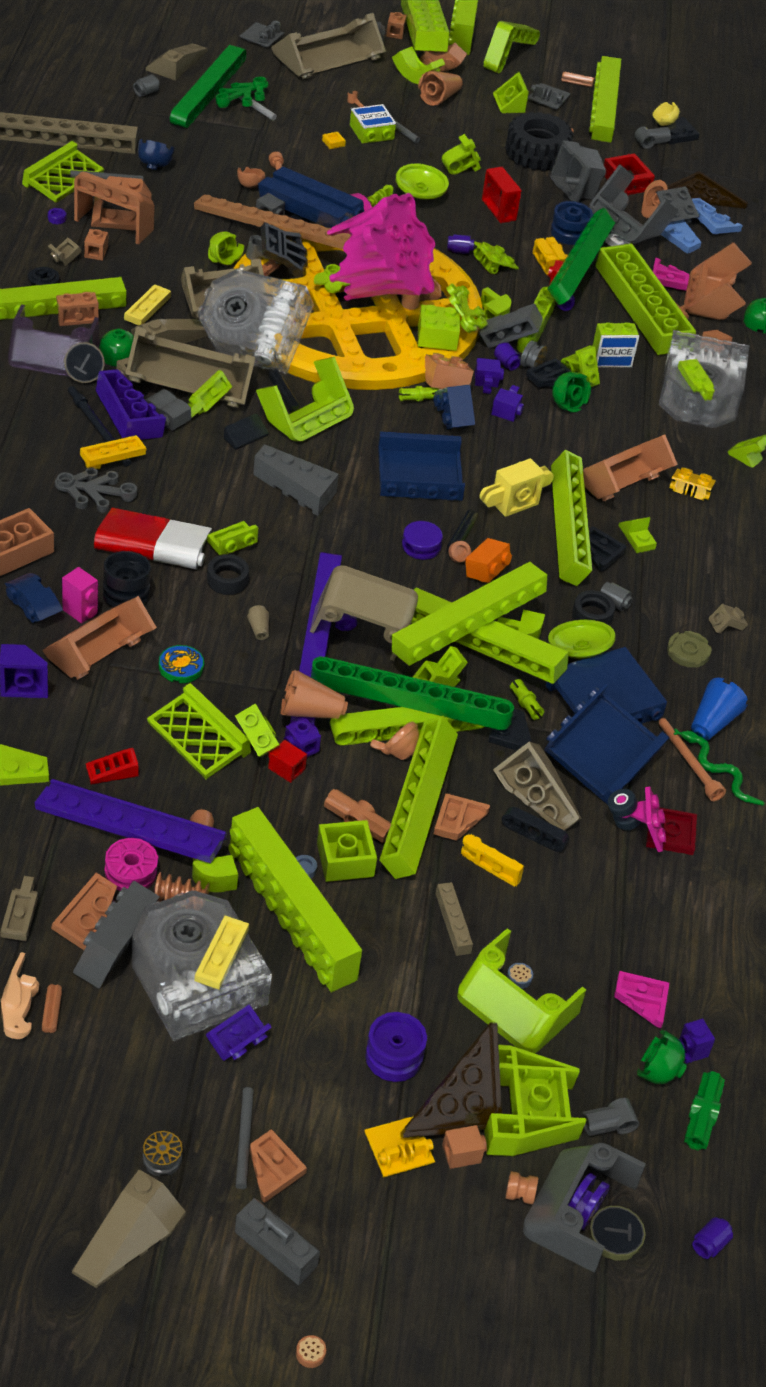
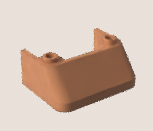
(89, 185)
(710, 284)
(628, 467)
(100, 637)

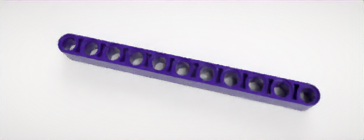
(317, 642)

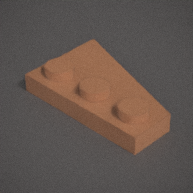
(85, 910)

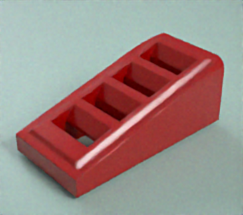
(127, 767)

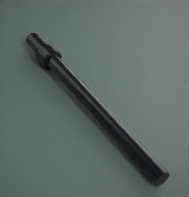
(82, 403)

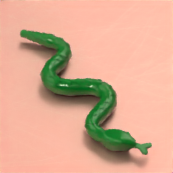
(692, 737)

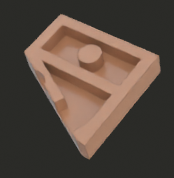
(458, 816)
(274, 1165)

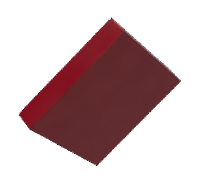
(679, 831)

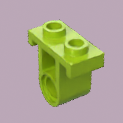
(461, 157)
(585, 363)
(258, 730)

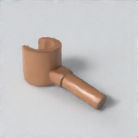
(353, 98)

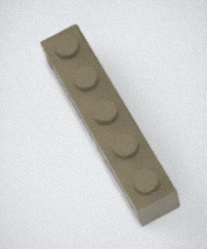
(454, 919)

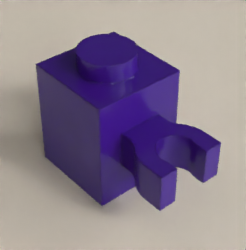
(488, 374)
(508, 404)

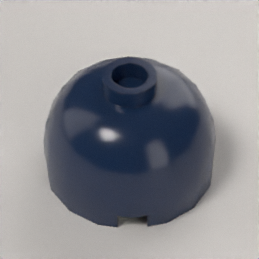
(154, 153)

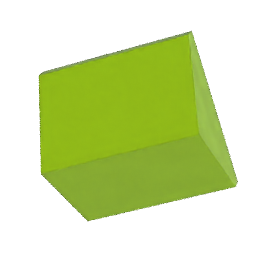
(512, 95)

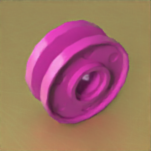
(131, 861)

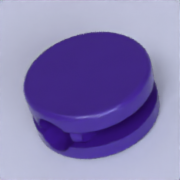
(422, 540)
(586, 1201)

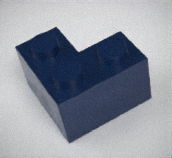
(457, 406)

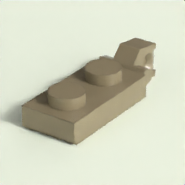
(20, 911)

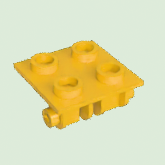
(703, 482)
(398, 1153)

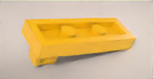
(112, 451)

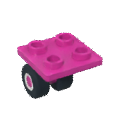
(630, 813)

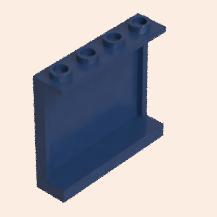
(420, 466)
(625, 679)
(603, 744)

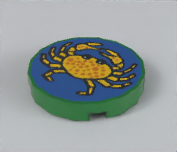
(181, 663)

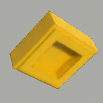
(333, 140)

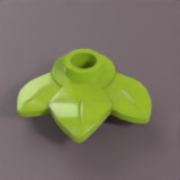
(323, 279)

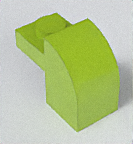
(494, 304)
(530, 623)
(444, 671)
(219, 873)

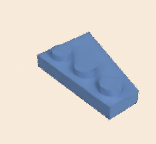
(713, 221)
(682, 236)

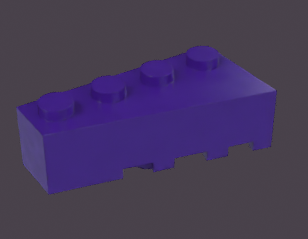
(128, 408)

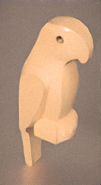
(17, 1001)

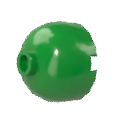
(756, 315)
(116, 346)
(571, 391)
(663, 1059)

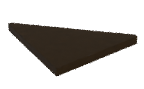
(709, 191)
(465, 1094)

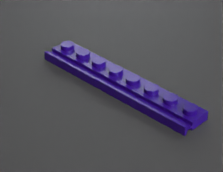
(131, 820)

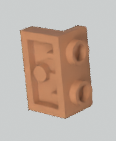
(77, 308)

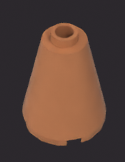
(438, 86)
(311, 698)

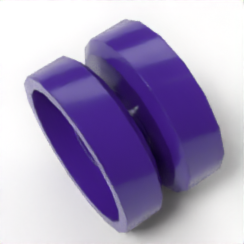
(396, 1046)

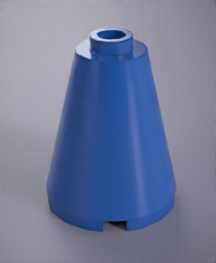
(718, 707)

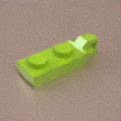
(696, 378)
(209, 393)

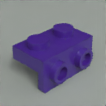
(237, 1032)

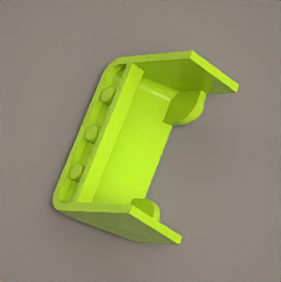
(330, 405)
(518, 1016)

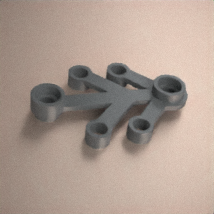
(68, 483)

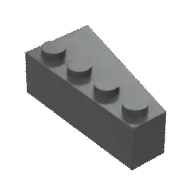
(297, 478)
(113, 933)

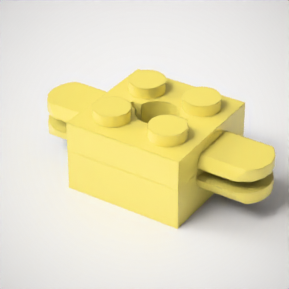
(517, 487)

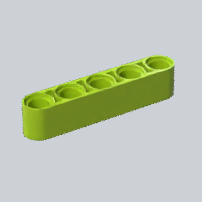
(545, 305)

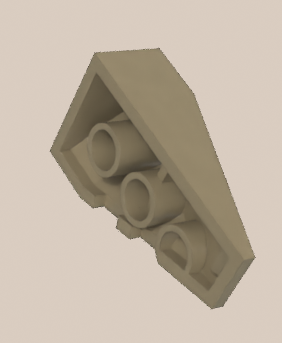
(176, 61)
(175, 329)
(536, 782)
(135, 1223)

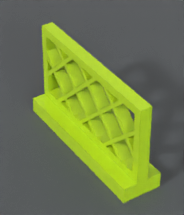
(52, 164)
(216, 722)

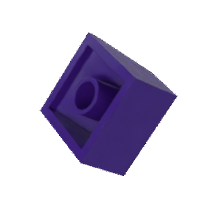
(22, 672)

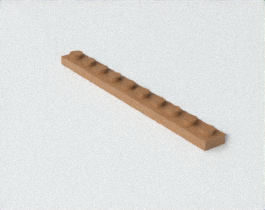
(258, 217)

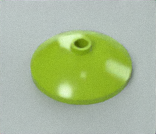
(422, 181)
(582, 638)

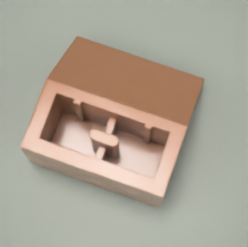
(446, 372)

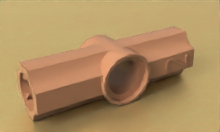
(357, 811)

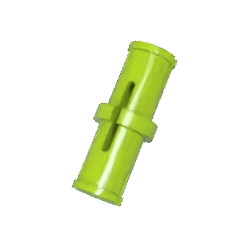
(418, 393)
(526, 699)

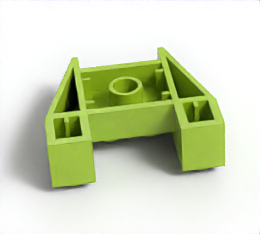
(538, 1104)

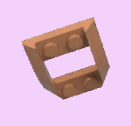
(118, 218)

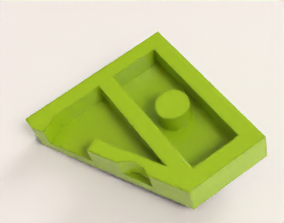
(21, 767)

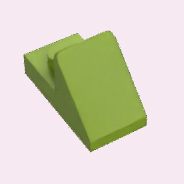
(749, 450)
(638, 534)

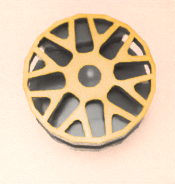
(533, 354)
(163, 1153)

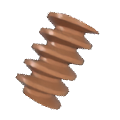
(168, 889)

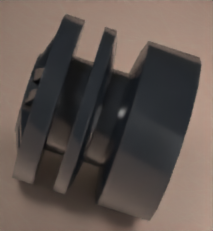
(126, 577)

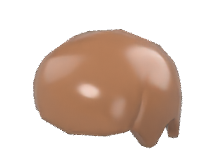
(250, 177)

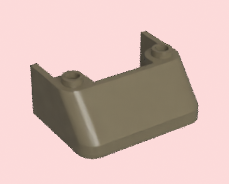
(366, 598)

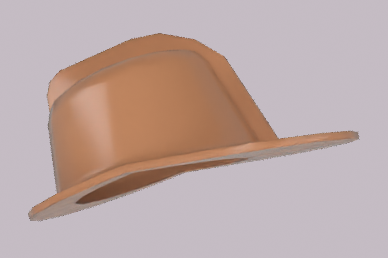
(651, 199)

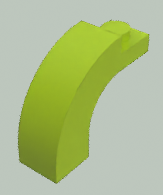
(412, 67)

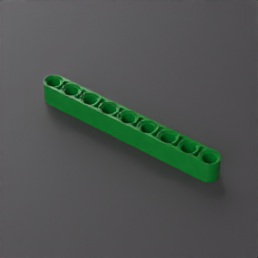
(207, 86)
(581, 256)
(413, 693)

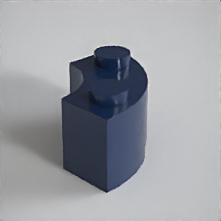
(33, 597)

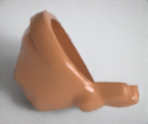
(401, 744)

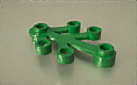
(240, 89)

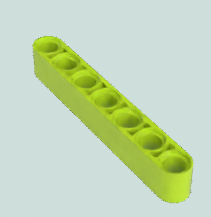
(383, 724)

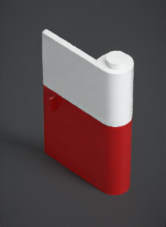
(152, 537)

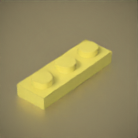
(147, 305)
(221, 952)

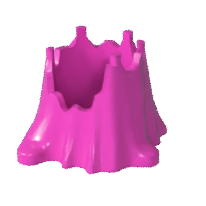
(386, 251)

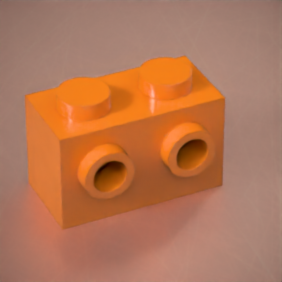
(488, 560)

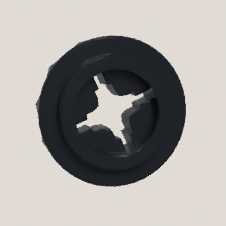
(38, 276)

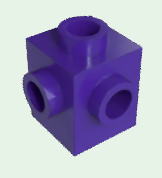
(303, 736)

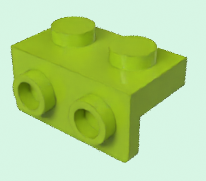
(233, 538)

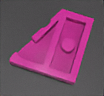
(670, 276)
(643, 996)

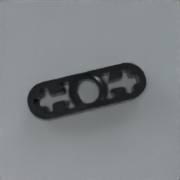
(521, 823)

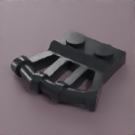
(284, 248)

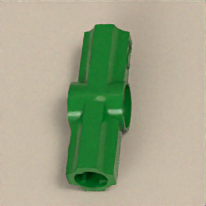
(704, 1110)

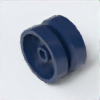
(569, 221)

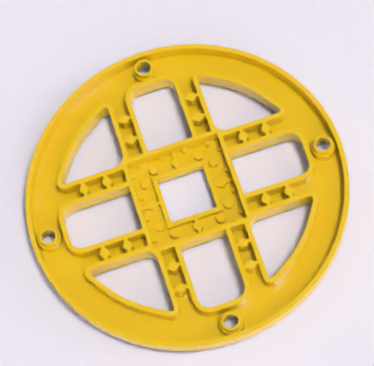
(387, 316)

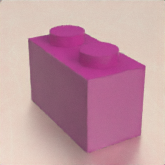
(80, 595)

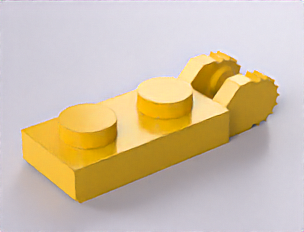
(492, 860)

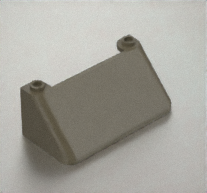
(331, 48)
(186, 366)

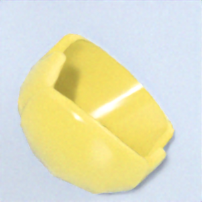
(666, 114)

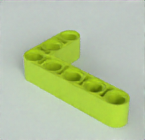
(501, 42)

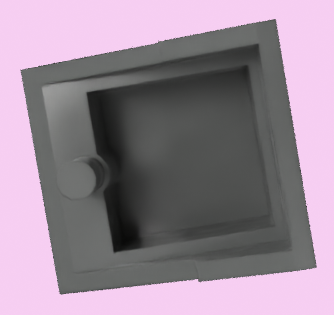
(578, 171)

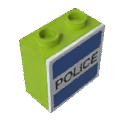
(372, 123)
(615, 344)

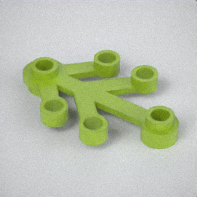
(459, 301)

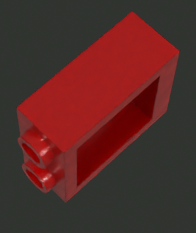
(642, 174)
(504, 206)

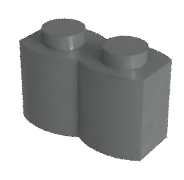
(175, 410)

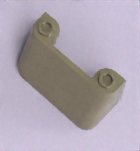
(198, 282)

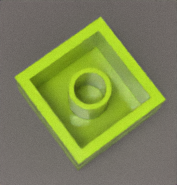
(438, 327)
(346, 850)

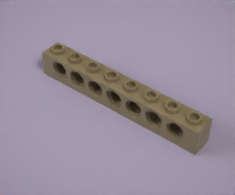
(62, 131)

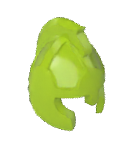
(224, 248)

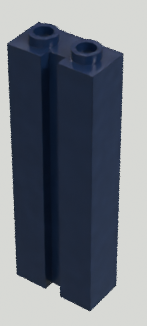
(311, 198)

